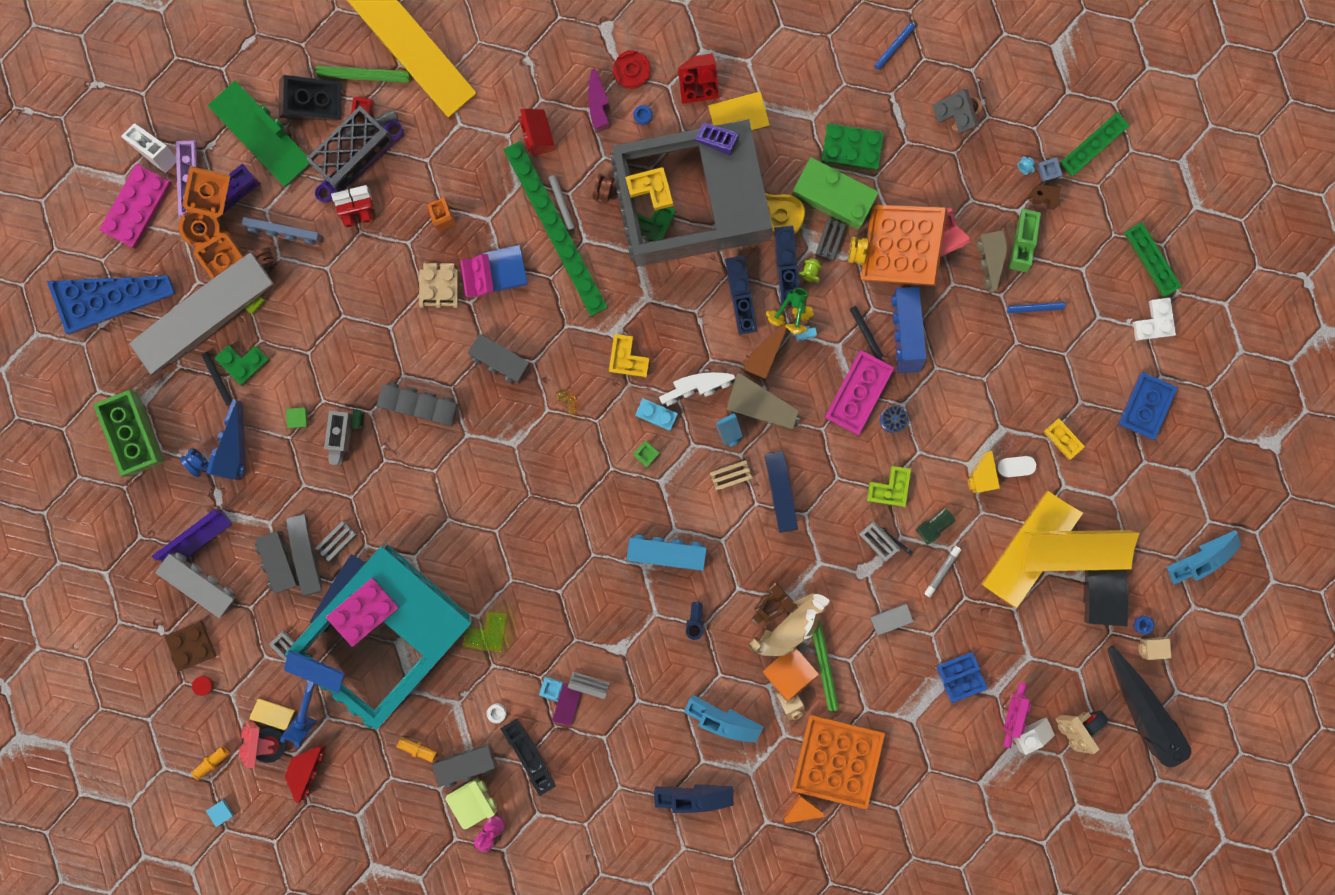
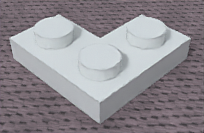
(1159, 325)

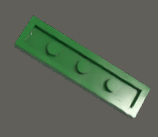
(1094, 144)
(1152, 259)

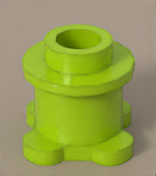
(811, 271)

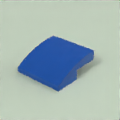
(507, 268)
(961, 677)

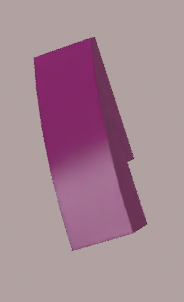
(597, 103)

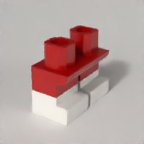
(354, 203)

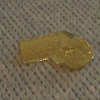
(569, 399)

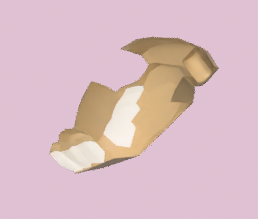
(793, 629)

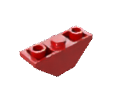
(303, 770)

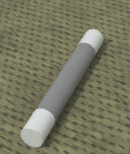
(942, 572)

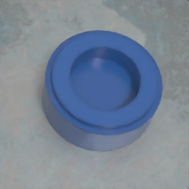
(642, 115)

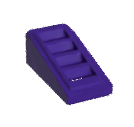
(727, 149)

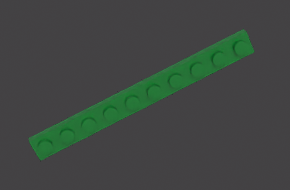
(555, 228)

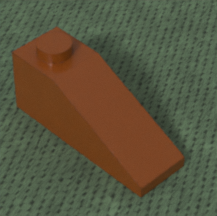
(762, 357)

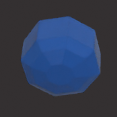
(1143, 625)

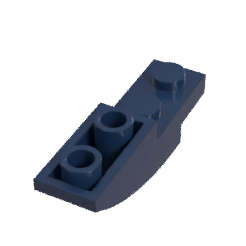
(786, 261)
(741, 295)
(694, 800)

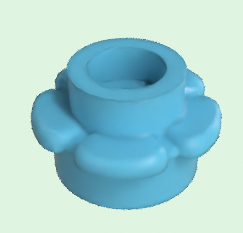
(1026, 165)

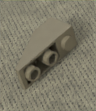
(992, 252)

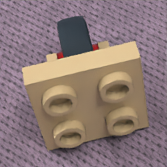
(1082, 730)

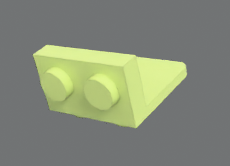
(471, 803)

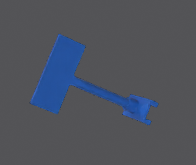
(314, 673)

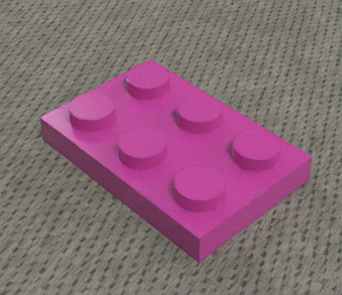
(362, 612)

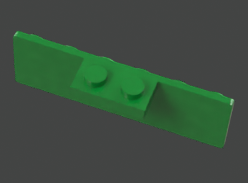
(260, 133)

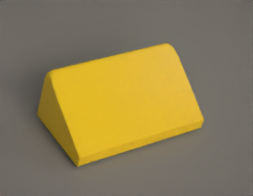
(272, 714)

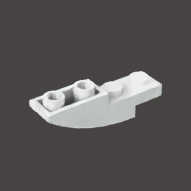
(704, 383)

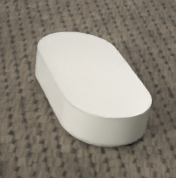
(1016, 466)

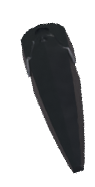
(1150, 717)

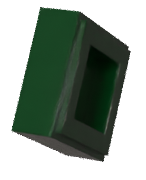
(358, 419)

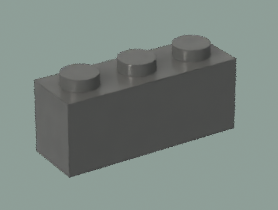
(498, 359)
(277, 562)
(464, 765)

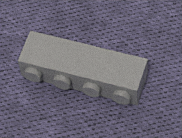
(196, 584)

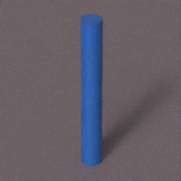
(894, 46)
(1036, 307)

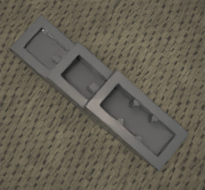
(303, 555)

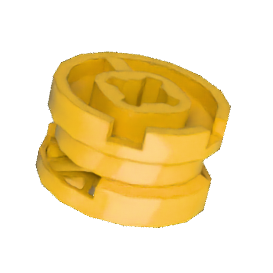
(857, 250)

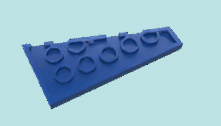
(99, 300)

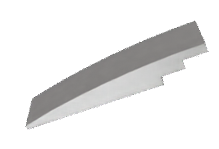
(201, 314)

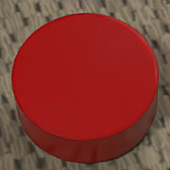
(202, 685)

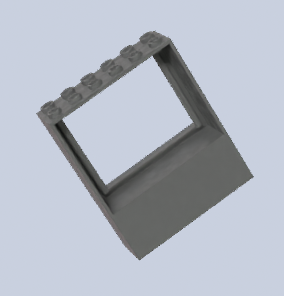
(732, 186)

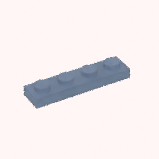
(274, 230)

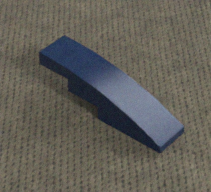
(781, 492)
(348, 570)

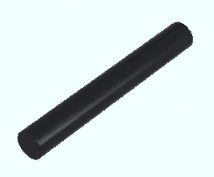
(866, 332)
(216, 377)

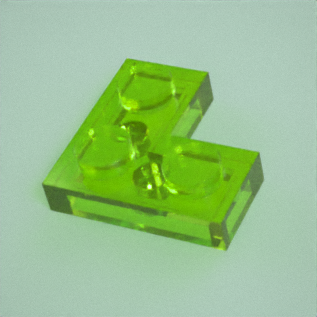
(490, 638)

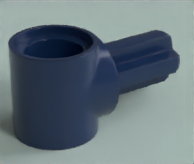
(695, 619)

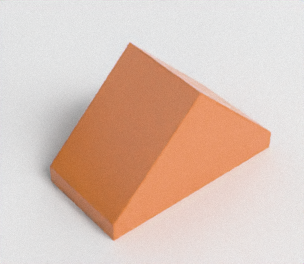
(441, 214)
(801, 810)

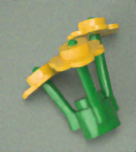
(801, 311)

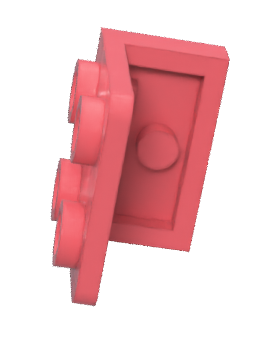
(953, 235)

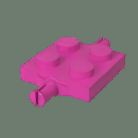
(1016, 714)

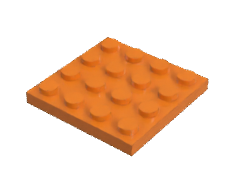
(904, 244)
(838, 761)

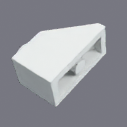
(1034, 736)

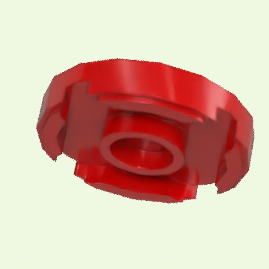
(631, 69)

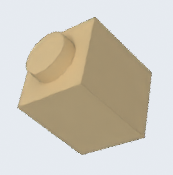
(1155, 648)

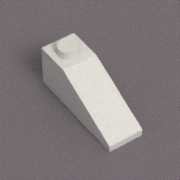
(150, 147)

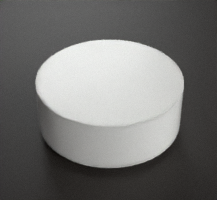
(496, 713)

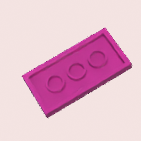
(135, 206)
(859, 392)

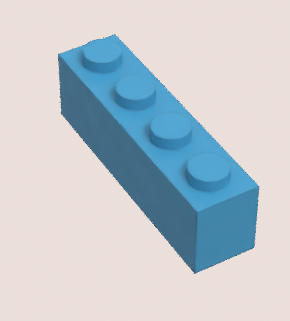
(665, 553)

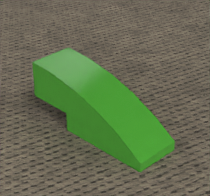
(1024, 240)

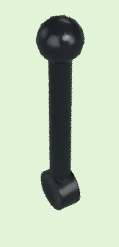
(898, 543)

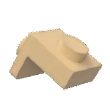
(793, 708)

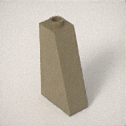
(759, 404)

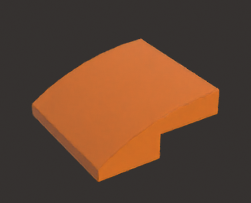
(790, 674)

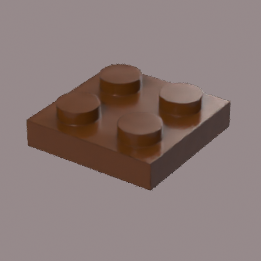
(190, 646)

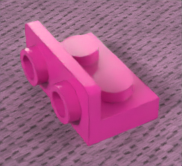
(477, 276)

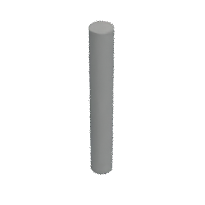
(561, 202)

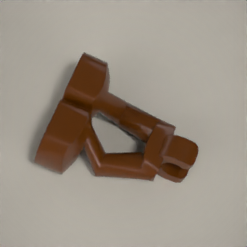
(777, 593)

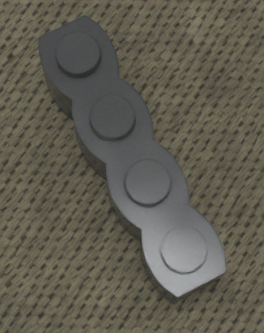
(417, 405)

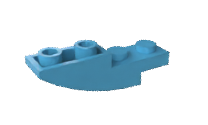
(1212, 556)
(729, 724)

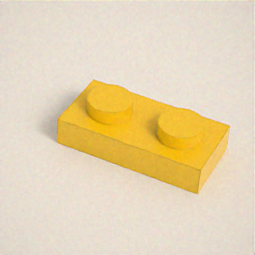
(1063, 439)

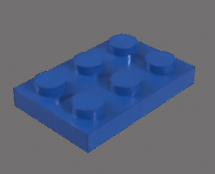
(1147, 406)

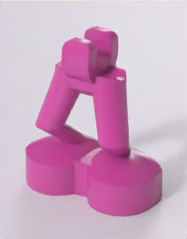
(492, 828)

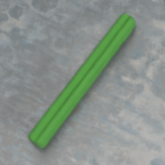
(362, 74)
(825, 669)

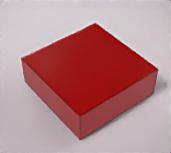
(365, 103)

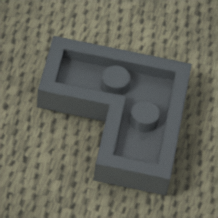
(957, 106)

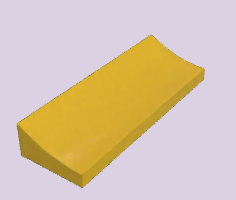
(1078, 550)
(1006, 576)

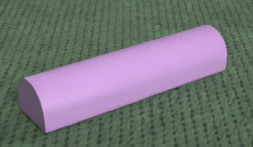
(185, 157)

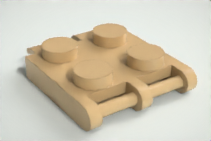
(438, 285)

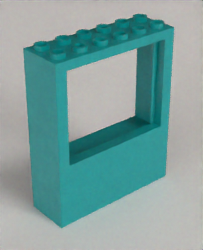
(424, 619)

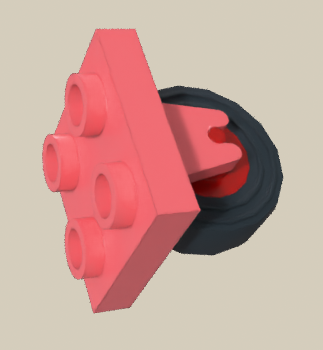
(260, 745)

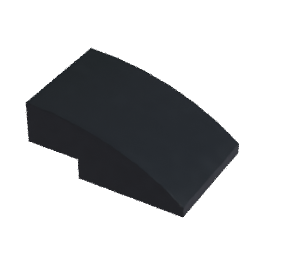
(1106, 597)

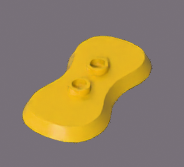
(785, 211)

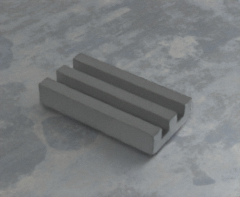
(835, 224)

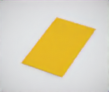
(740, 109)

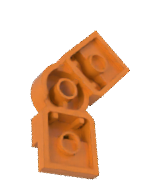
(204, 203)

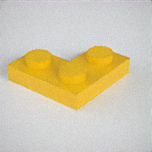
(653, 183)
(622, 360)

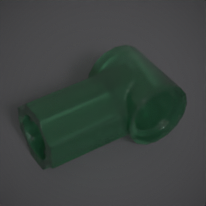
(931, 529)

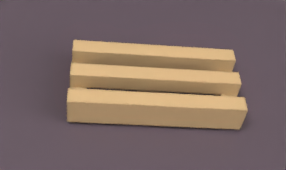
(746, 470)

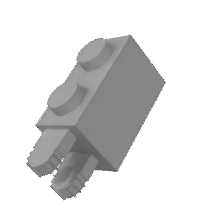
(338, 436)

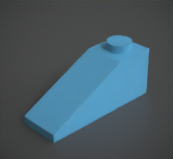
(729, 430)

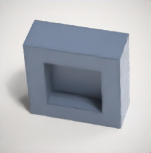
(1049, 169)

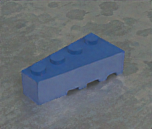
(908, 330)

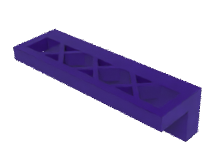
(239, 186)
(196, 536)

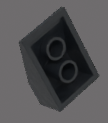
(309, 98)

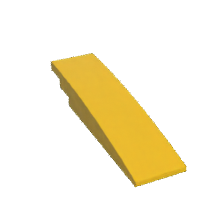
(416, 53)

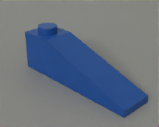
(229, 458)

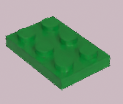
(852, 147)

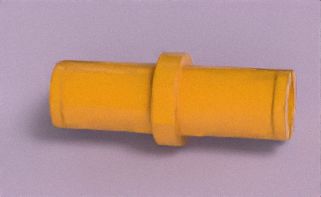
(416, 749)
(210, 763)

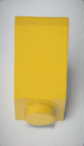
(984, 474)

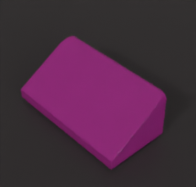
(566, 705)

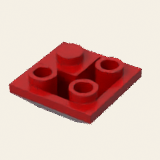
(698, 79)

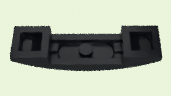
(529, 756)

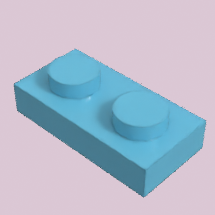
(656, 414)

